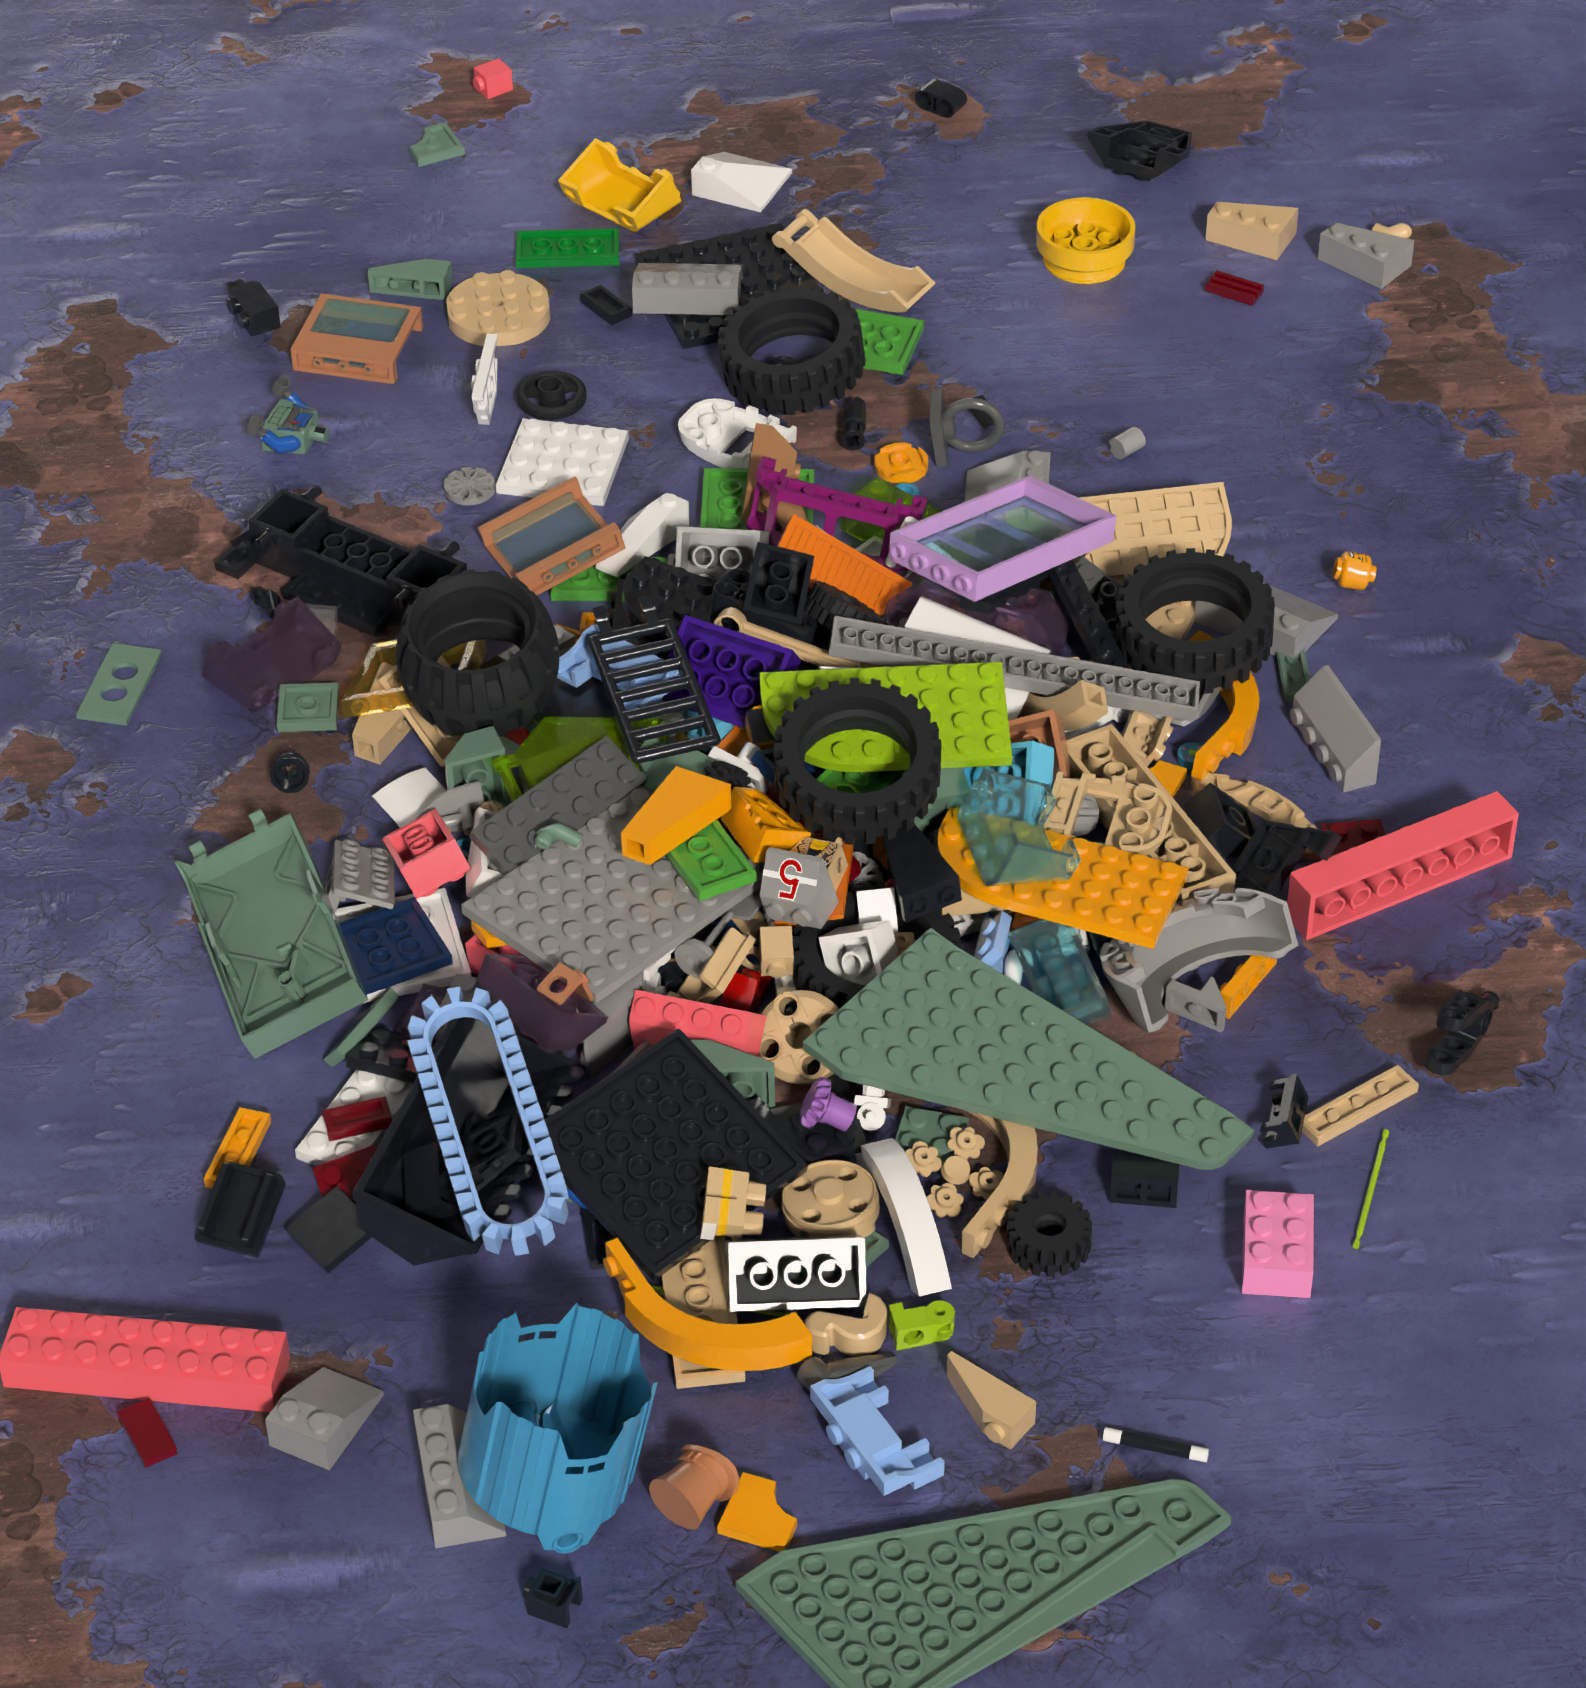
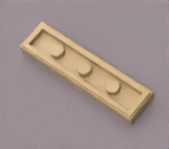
(1358, 1105)

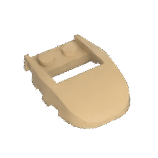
(1138, 820)

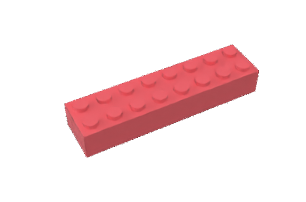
(1401, 865)
(144, 1359)

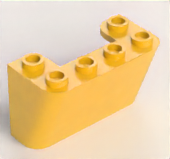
(617, 191)

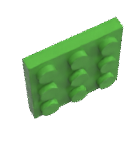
(888, 340)

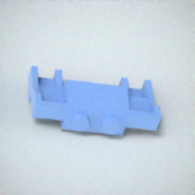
(579, 666)
(866, 1436)

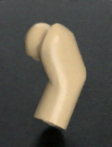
(1400, 230)

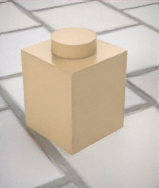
(776, 951)

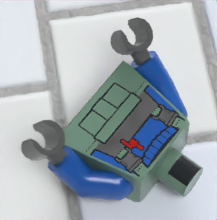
(290, 425)

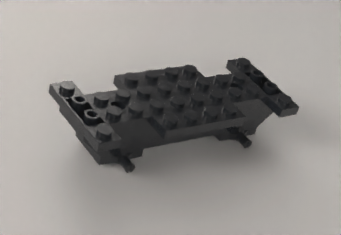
(336, 561)

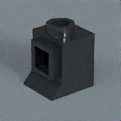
(550, 1596)

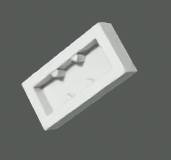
(743, 761)

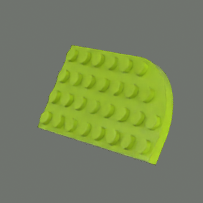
(962, 700)

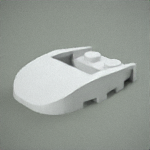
(716, 424)

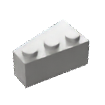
(1365, 253)

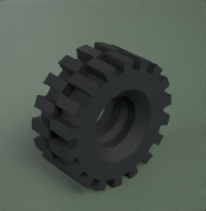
(829, 601)
(1049, 1252)

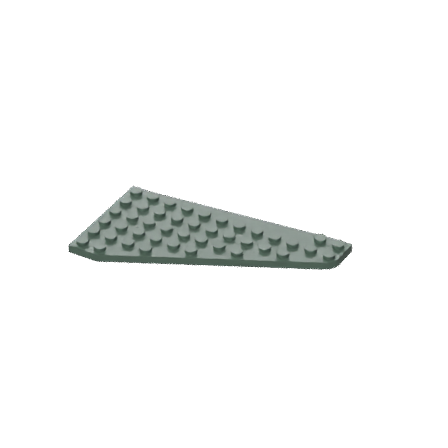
(984, 1044)
(970, 1590)

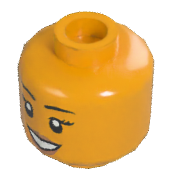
(1354, 570)

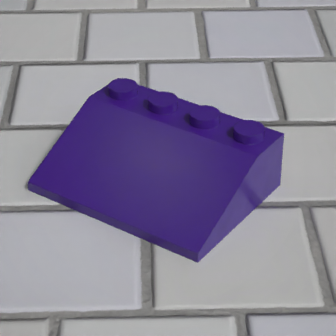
(729, 667)

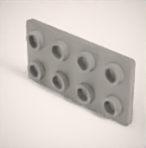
(360, 875)

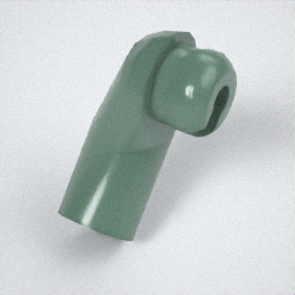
(556, 832)

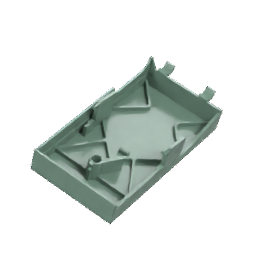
(272, 934)

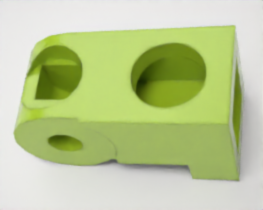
(920, 1324)

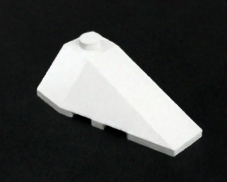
(648, 533)

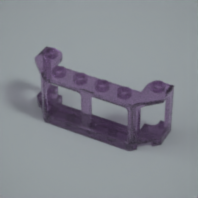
(1028, 617)

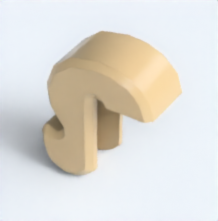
(849, 1334)

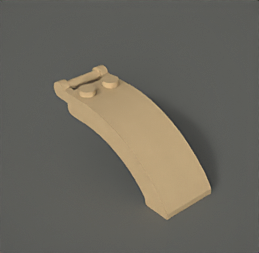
(849, 268)

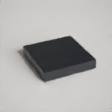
(329, 1230)

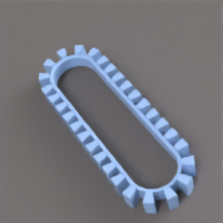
(528, 1107)

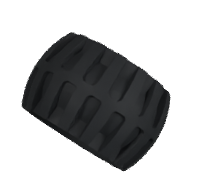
(468, 610)

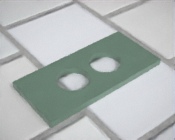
(119, 712)

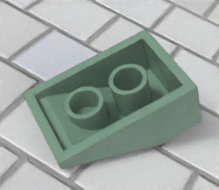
(747, 1073)

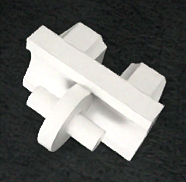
(871, 1111)

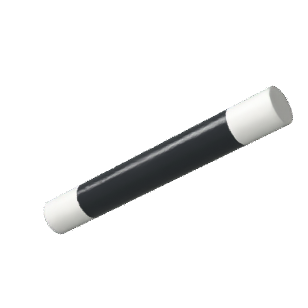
(1156, 1444)

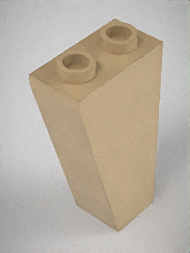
(379, 732)

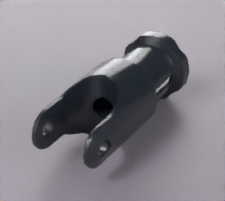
(854, 425)

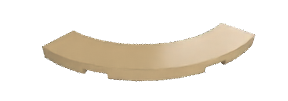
(1260, 801)

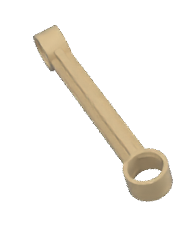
(804, 650)

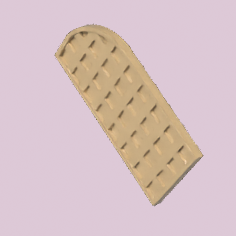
(1160, 522)

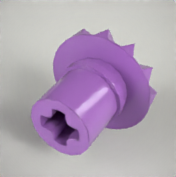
(825, 1107)

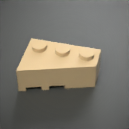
(1252, 227)

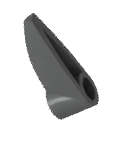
(815, 1369)

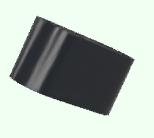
(941, 98)

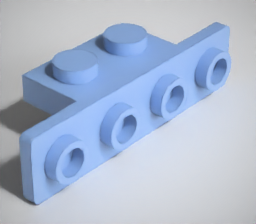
(993, 940)

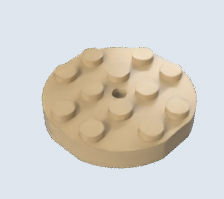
(500, 305)

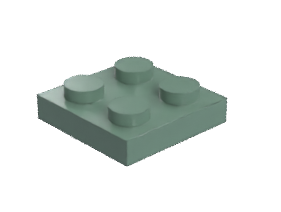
(308, 707)
(929, 1128)

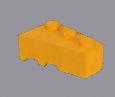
(760, 824)

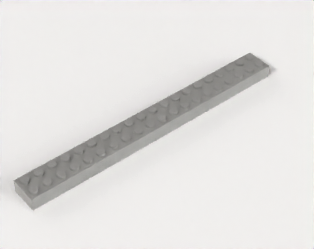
(1021, 668)

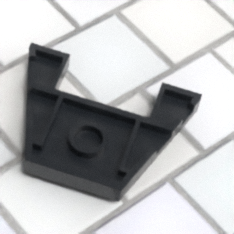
(1276, 851)
(822, 1140)

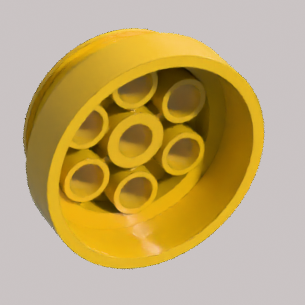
(1085, 239)

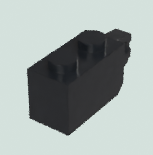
(253, 307)

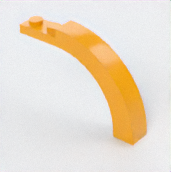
(1238, 729)
(701, 1341)

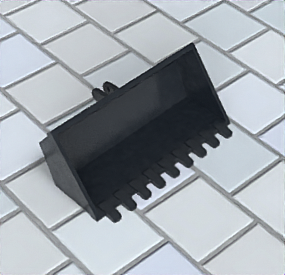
(473, 1085)

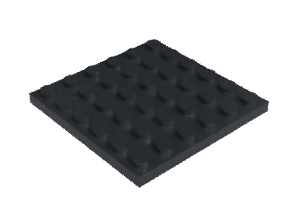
(763, 270)
(645, 1143)

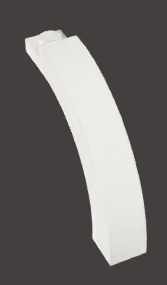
(909, 1213)

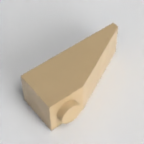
(994, 1405)

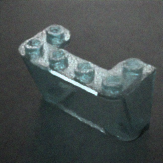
(1007, 831)

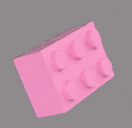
(1278, 1244)

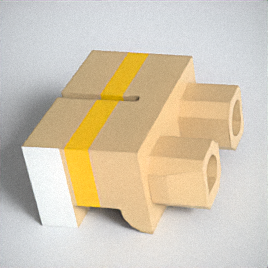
(725, 1204)

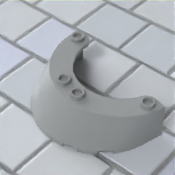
(1196, 933)

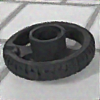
(551, 390)

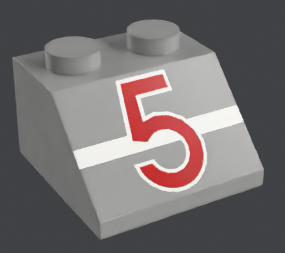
(797, 888)

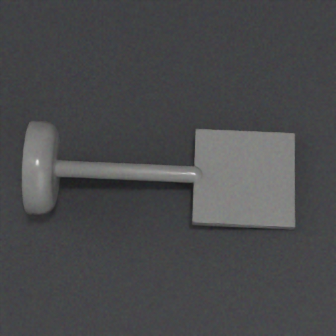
(694, 954)

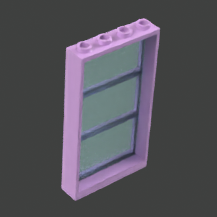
(1001, 537)

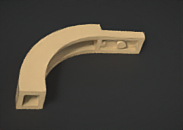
(1076, 706)
(1019, 1181)

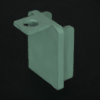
(659, 769)

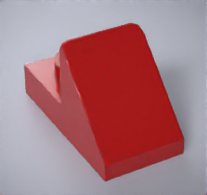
(746, 991)

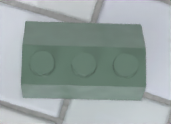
(472, 761)

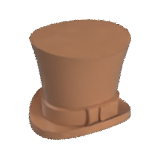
(694, 1485)

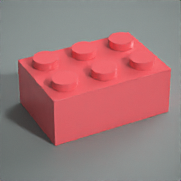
(426, 854)

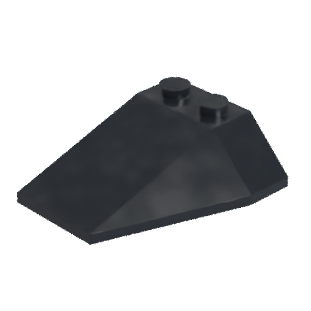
(1140, 147)

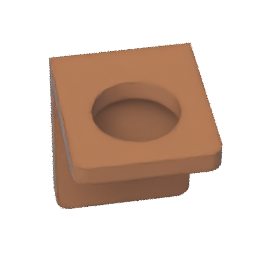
(575, 982)

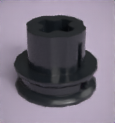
(296, 778)

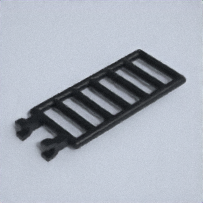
(617, 698)

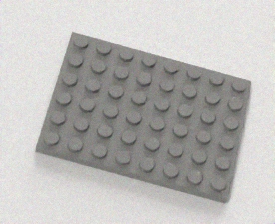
(598, 906)

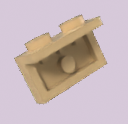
(1147, 735)

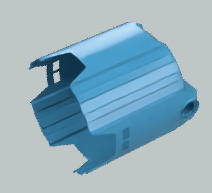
(556, 1426)

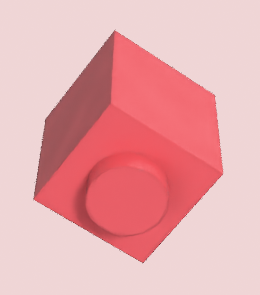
(493, 78)

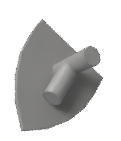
(457, 806)

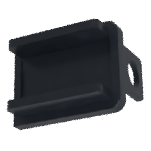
(240, 1209)

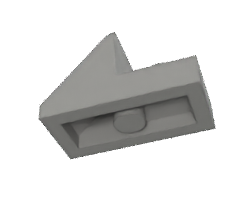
(1199, 1006)

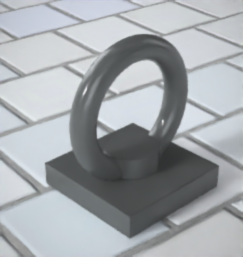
(944, 429)

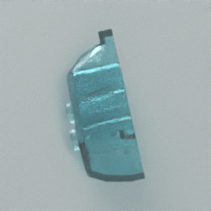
(1060, 970)

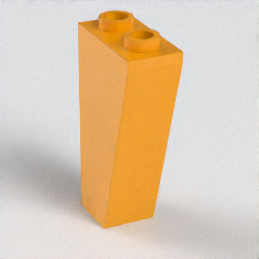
(674, 814)

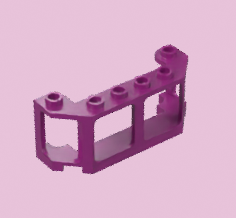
(832, 503)

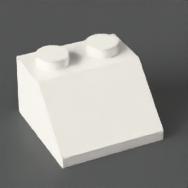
(859, 950)

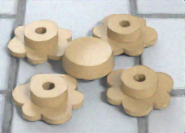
(954, 1170)

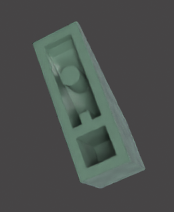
(413, 279)

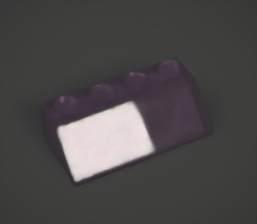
(551, 1025)

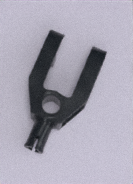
(1467, 1021)

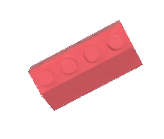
(659, 1015)

